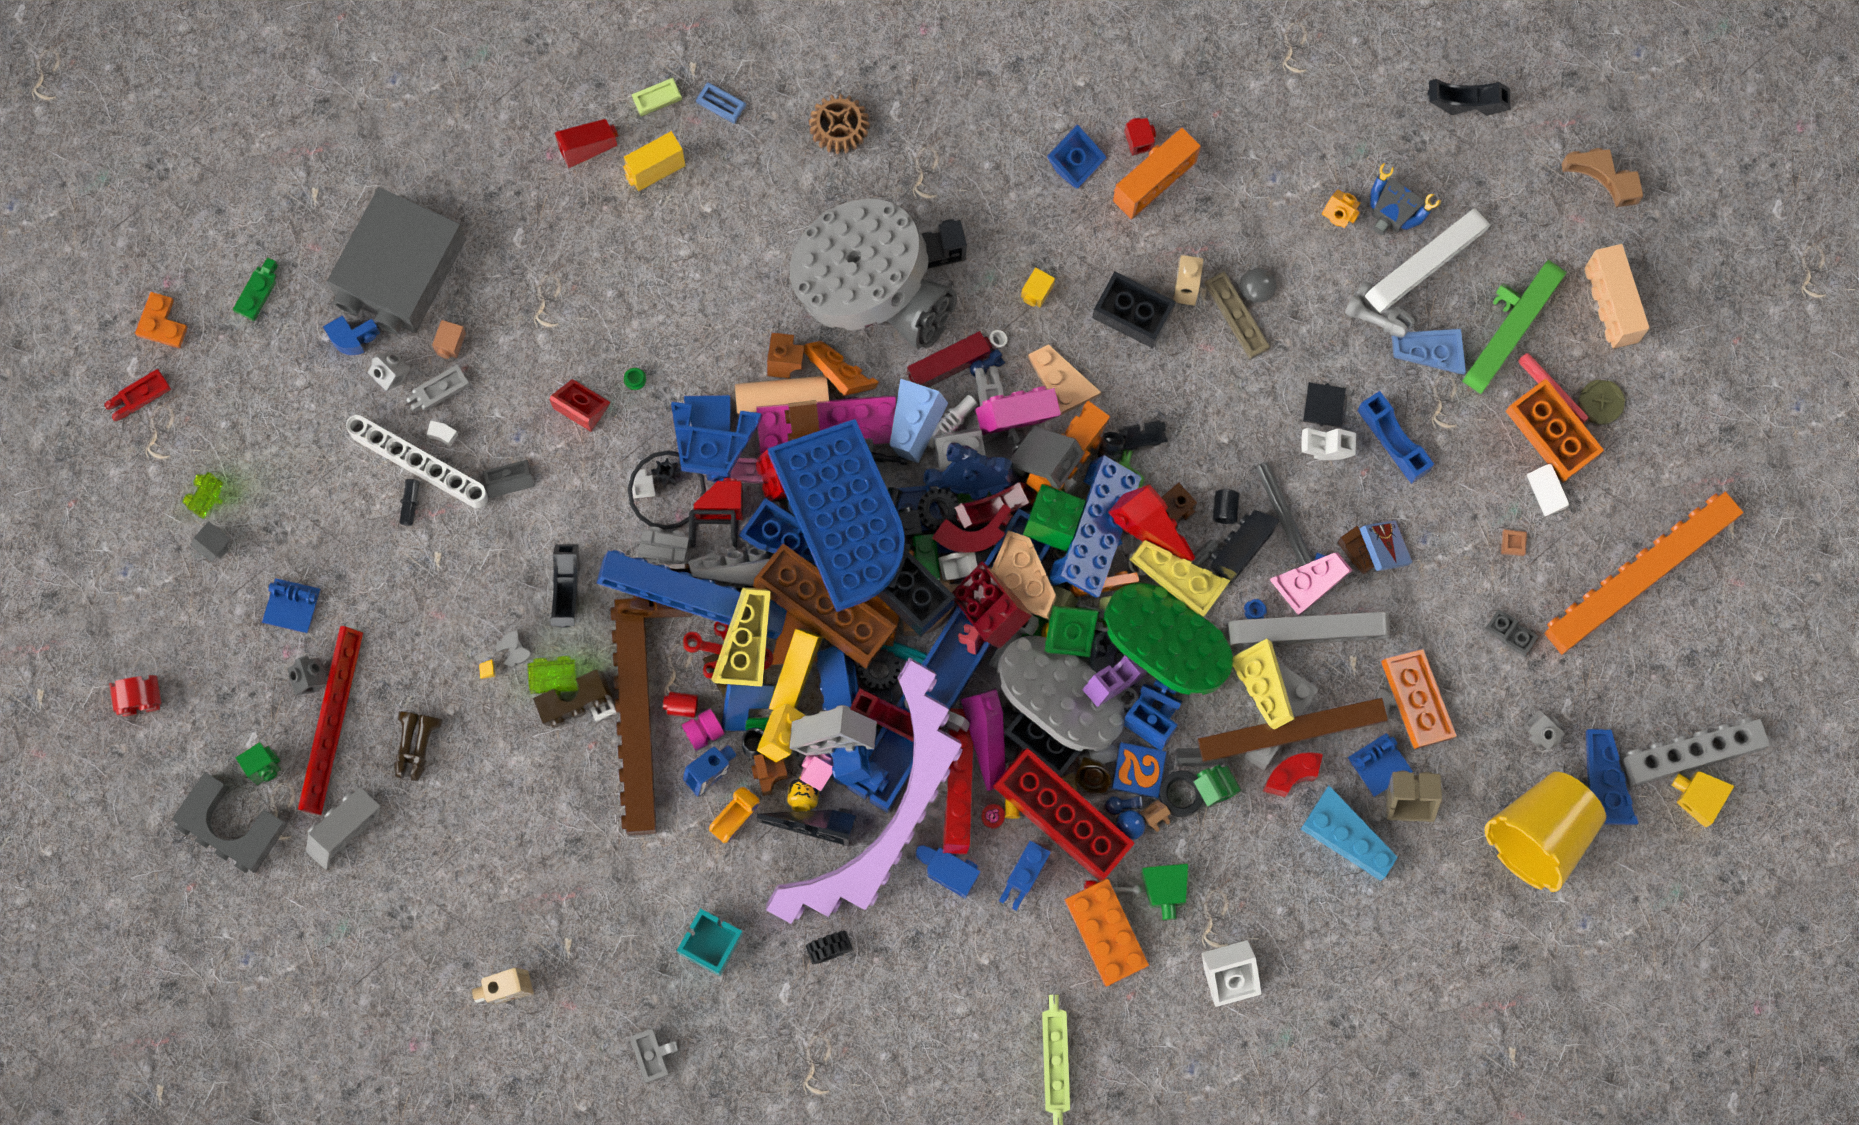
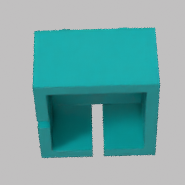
(710, 945)

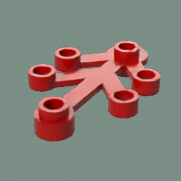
(715, 648)

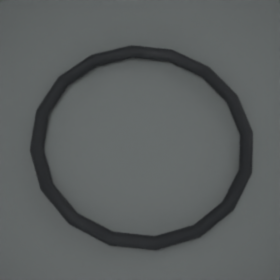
(630, 493)

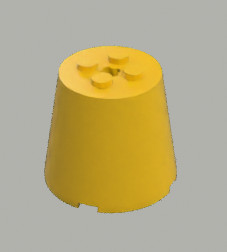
(1547, 830)

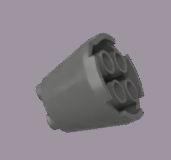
(925, 314)

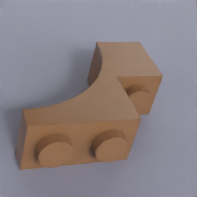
(1598, 163)

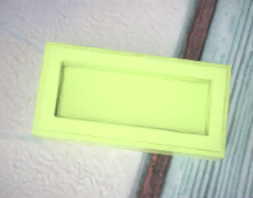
(656, 97)

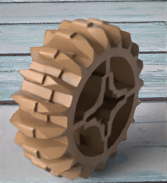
(847, 109)

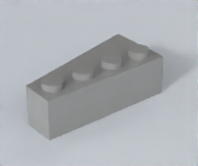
(1299, 695)

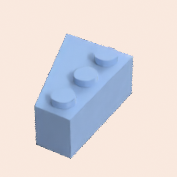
(915, 419)

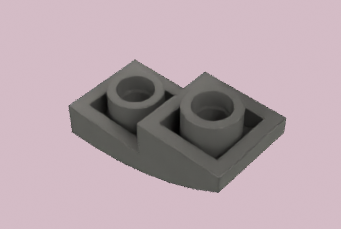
(1511, 633)

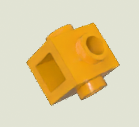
(1342, 208)

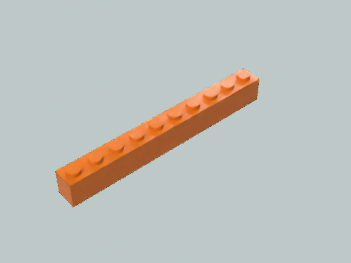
(1643, 573)

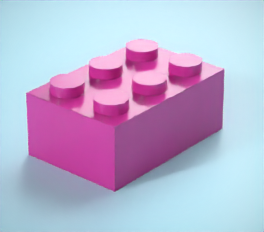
(1017, 410)

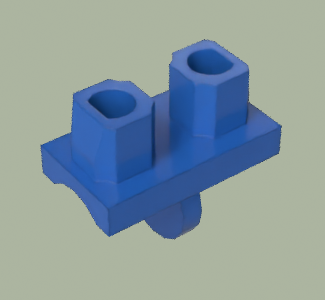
(1169, 702)

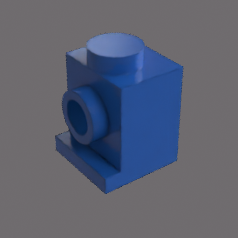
(878, 782)

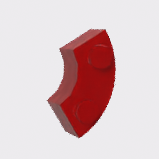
(1292, 771)

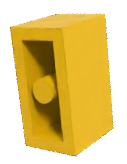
(777, 734)

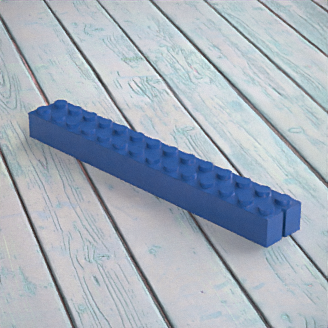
(953, 671)

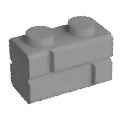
(664, 547)

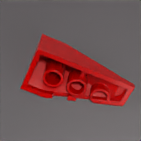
(1145, 517)

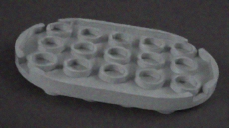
(1051, 695)

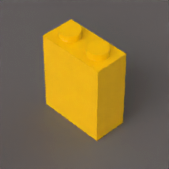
(654, 161)

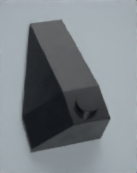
(821, 824)

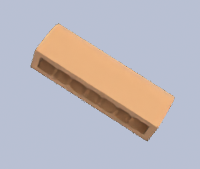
(780, 392)

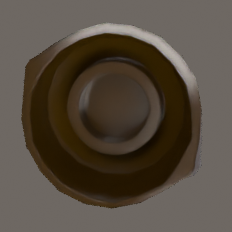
(1093, 776)

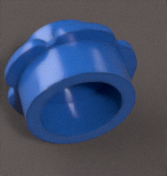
(1255, 604)

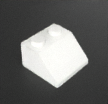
(1231, 973)

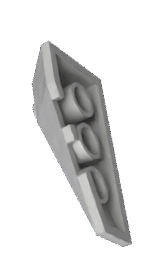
(733, 566)

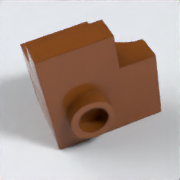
(783, 356)
(768, 772)

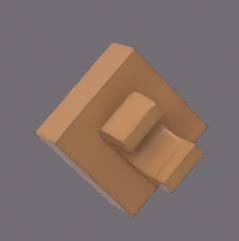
(1154, 813)

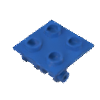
(291, 605)
(1377, 762)

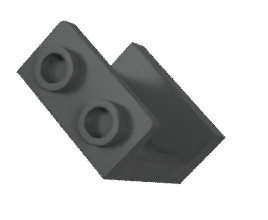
(1047, 456)

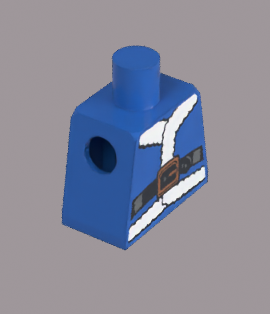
(702, 774)

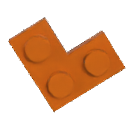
(154, 322)

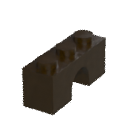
(592, 693)

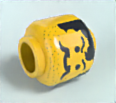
(802, 796)

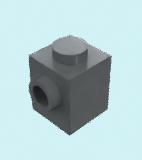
(210, 542)

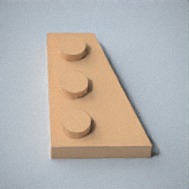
(1055, 372)

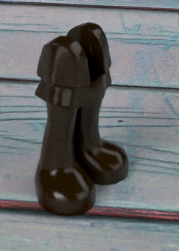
(426, 726)

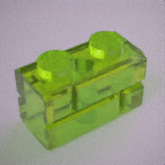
(550, 675)

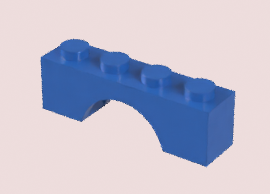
(1382, 421)

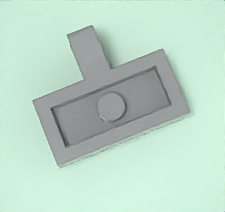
(651, 1055)

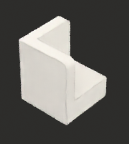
(957, 565)

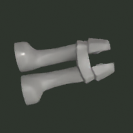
(1393, 319)

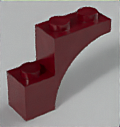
(979, 513)
(883, 713)

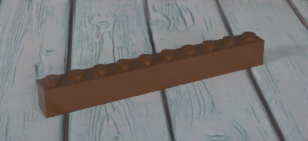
(635, 723)

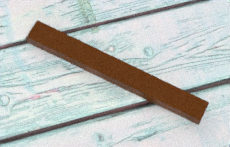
(1299, 729)

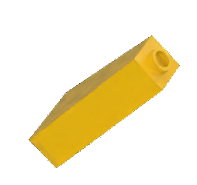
(796, 668)

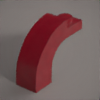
(973, 541)

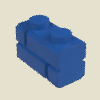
(1150, 724)

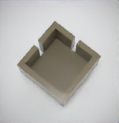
(1413, 796)

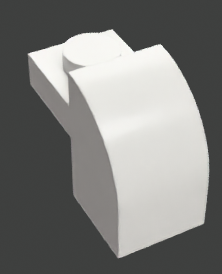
(1329, 445)

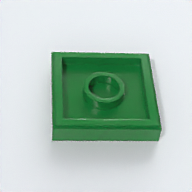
(1071, 631)

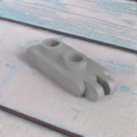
(438, 389)

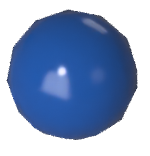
(1131, 824)

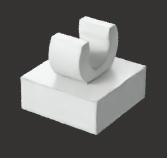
(643, 485)

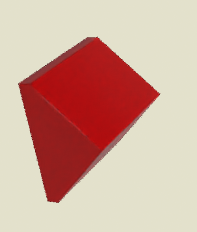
(579, 404)

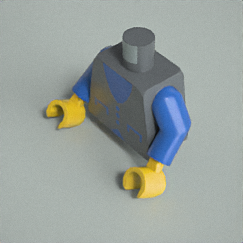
(1396, 205)

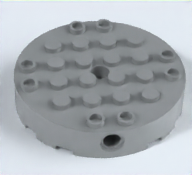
(858, 264)

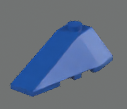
(773, 527)

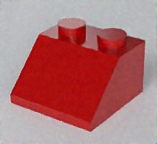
(722, 496)

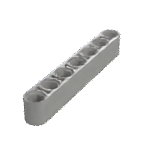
(1310, 629)

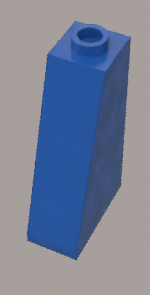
(711, 413)

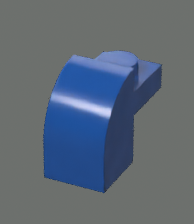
(348, 340)

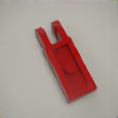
(138, 394)

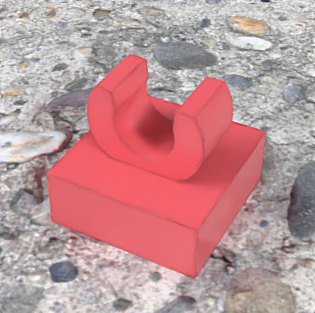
(973, 639)

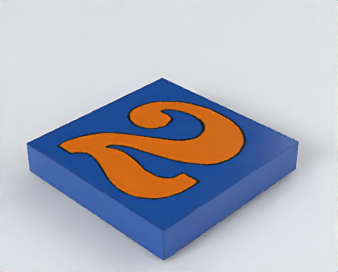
(1138, 770)

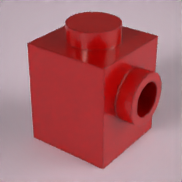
(1140, 135)

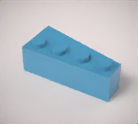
(1348, 835)

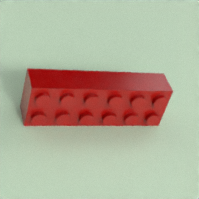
(1063, 814)

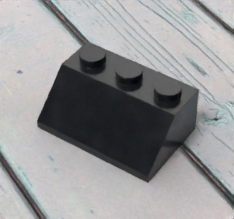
(1243, 544)
(1043, 745)

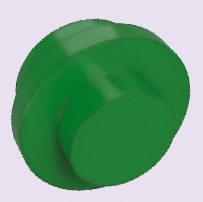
(635, 379)

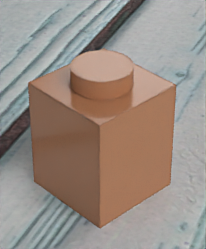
(448, 339)

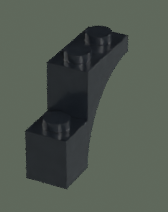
(1462, 98)
(565, 585)

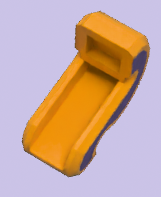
(735, 814)

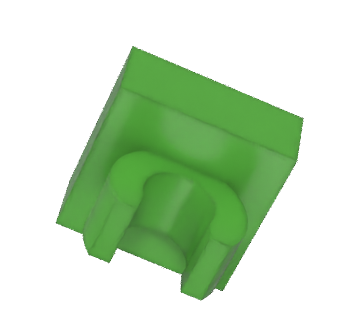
(1508, 294)

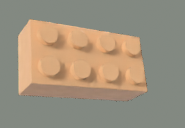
(1616, 296)

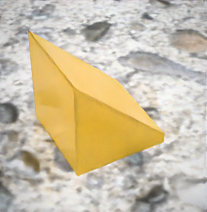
(487, 669)

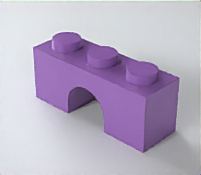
(1113, 680)

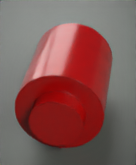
(681, 704)

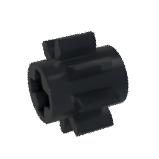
(668, 467)

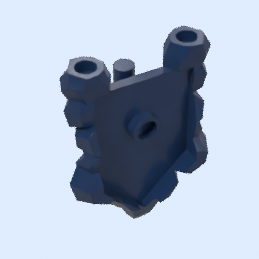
(972, 473)

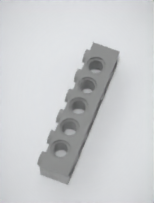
(1639, 773)

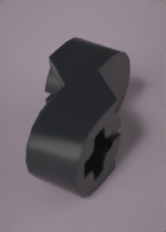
(1102, 652)

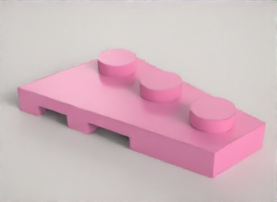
(1310, 582)

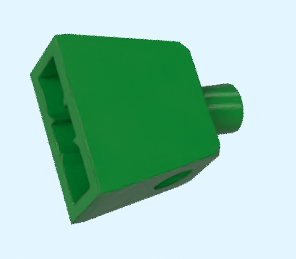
(1166, 888)

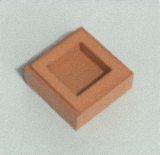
(1513, 542)

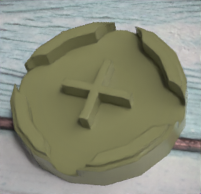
(1601, 401)

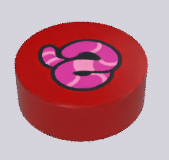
(993, 816)

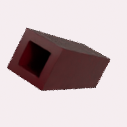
(950, 360)

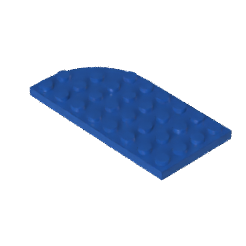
(842, 511)

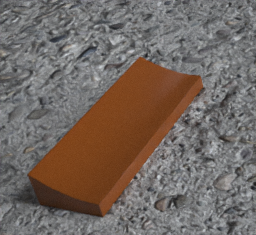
(801, 592)

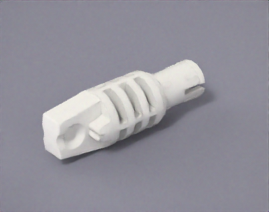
(953, 418)

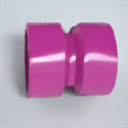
(703, 729)

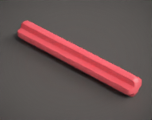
(1540, 374)

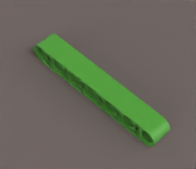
(1514, 326)

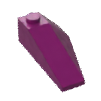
(987, 733)

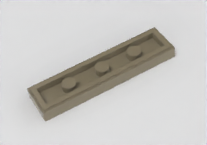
(1237, 315)

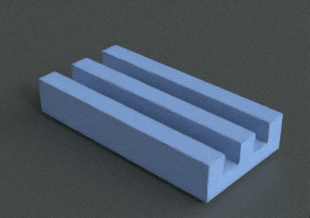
(736, 112)

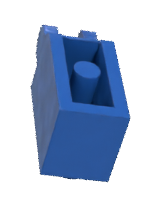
(949, 870)
(1025, 873)

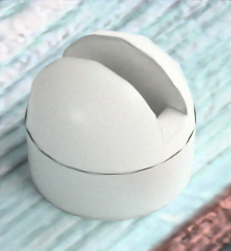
(1000, 339)

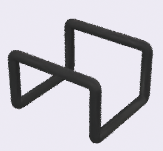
(692, 524)

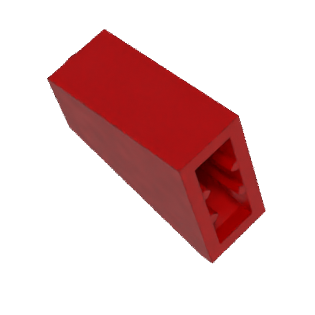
(586, 141)

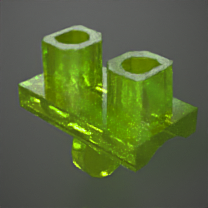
(205, 496)

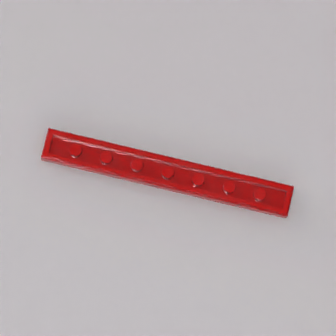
(330, 721)

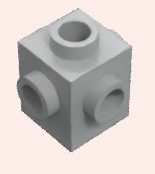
(388, 370)
(1544, 730)

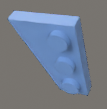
(1432, 348)

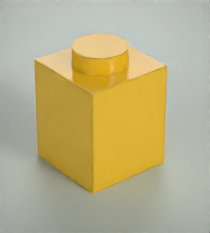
(1037, 288)

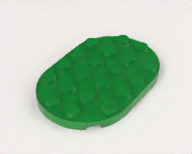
(1168, 639)

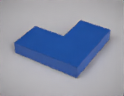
(739, 700)

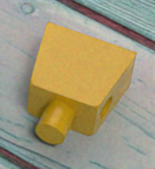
(1702, 796)

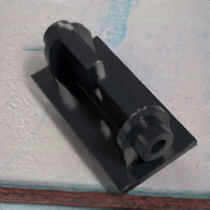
(1152, 435)

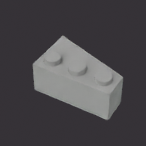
(341, 826)

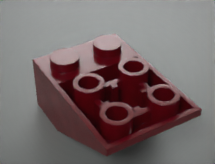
(990, 606)

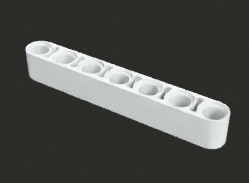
(1427, 260)
(411, 452)

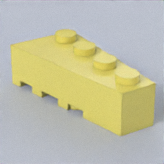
(745, 643)

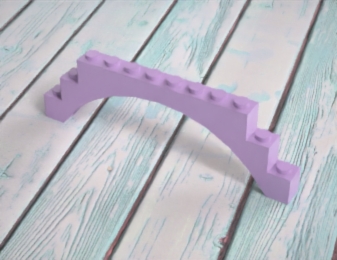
(862, 876)

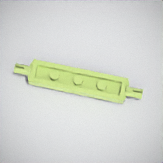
(1056, 1060)

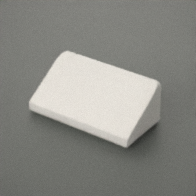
(1548, 490)

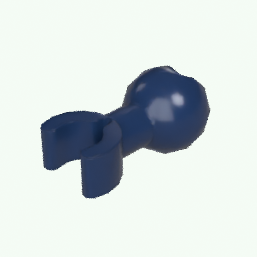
(994, 359)
(1115, 805)

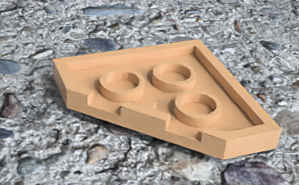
(1024, 574)

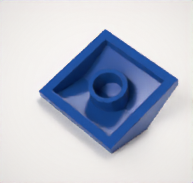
(1076, 157)

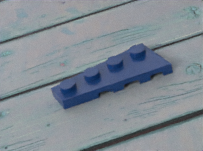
(1607, 778)

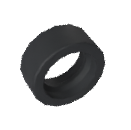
(1163, 795)

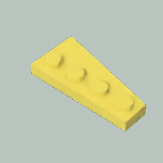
(1185, 581)
(1262, 677)

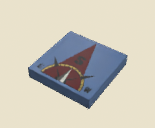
(1385, 545)

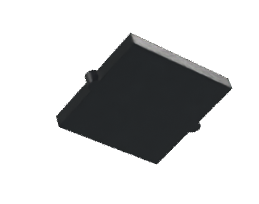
(1324, 404)

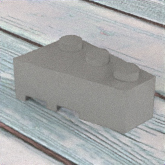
(832, 730)

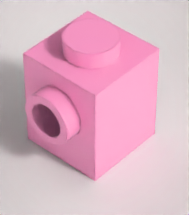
(817, 770)

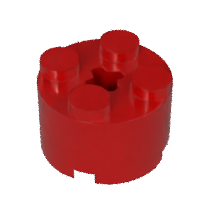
(135, 694)

